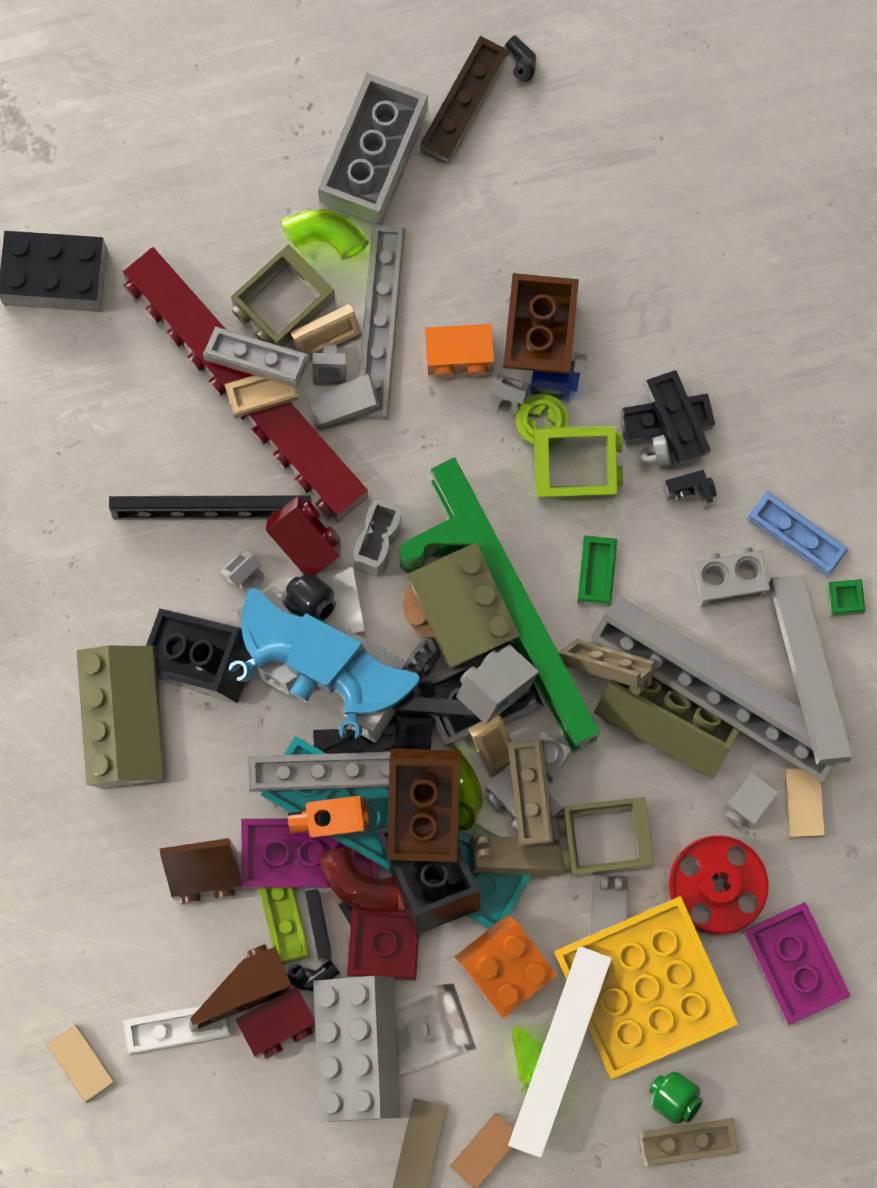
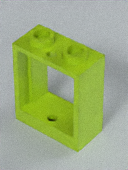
(541, 460)

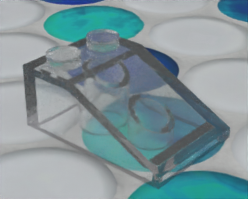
(431, 1029)

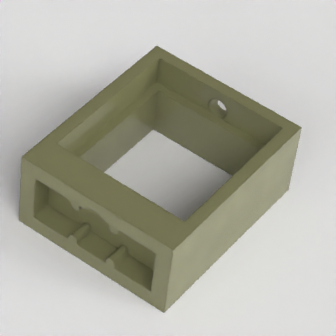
(313, 282)
(640, 829)

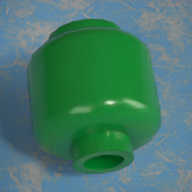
(675, 1097)

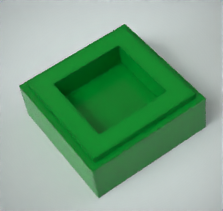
(846, 597)

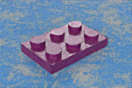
(796, 963)

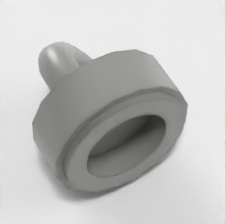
(661, 450)

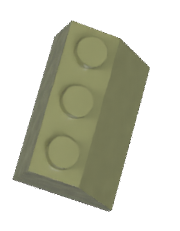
(462, 605)

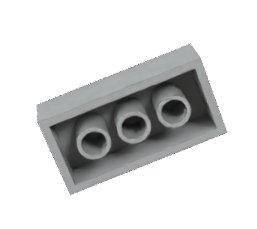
(373, 148)
(356, 1049)

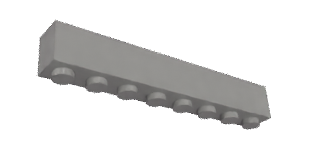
(711, 683)

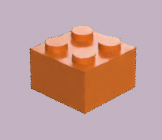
(505, 966)

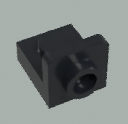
(685, 486)

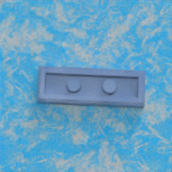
(797, 534)

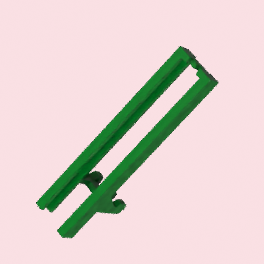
(470, 525)

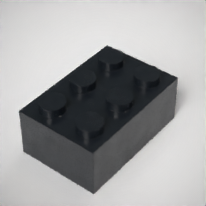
(52, 271)

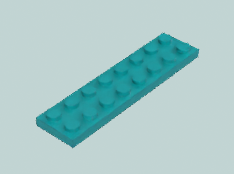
(497, 891)

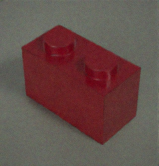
(304, 536)
(276, 1023)

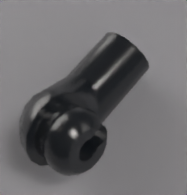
(525, 59)
(304, 977)

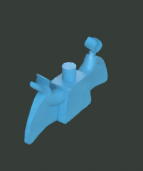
(321, 659)

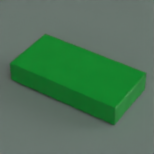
(597, 570)

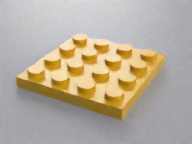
(656, 988)

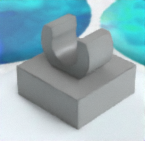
(329, 365)
(511, 390)
(240, 568)

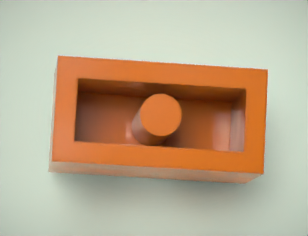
(459, 350)

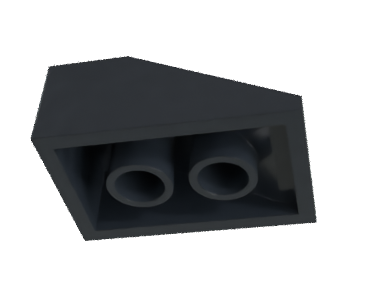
(198, 654)
(447, 687)
(432, 889)

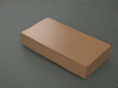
(484, 1151)

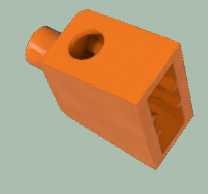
(347, 815)

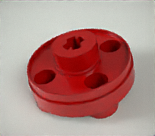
(742, 880)

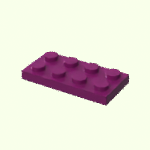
(286, 860)

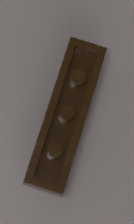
(464, 99)

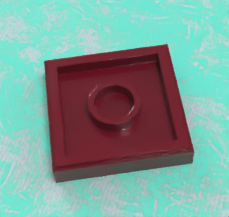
(382, 945)

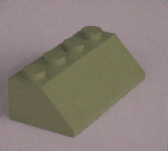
(120, 715)
(669, 723)

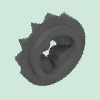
(423, 658)

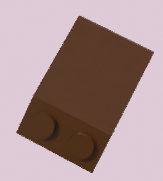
(541, 323)
(423, 805)
(201, 870)
(251, 983)

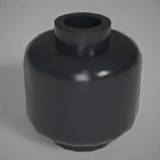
(310, 596)

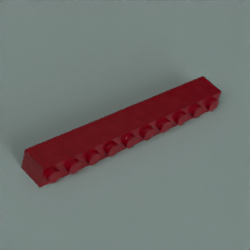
(282, 426)

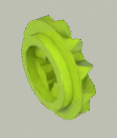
(535, 406)

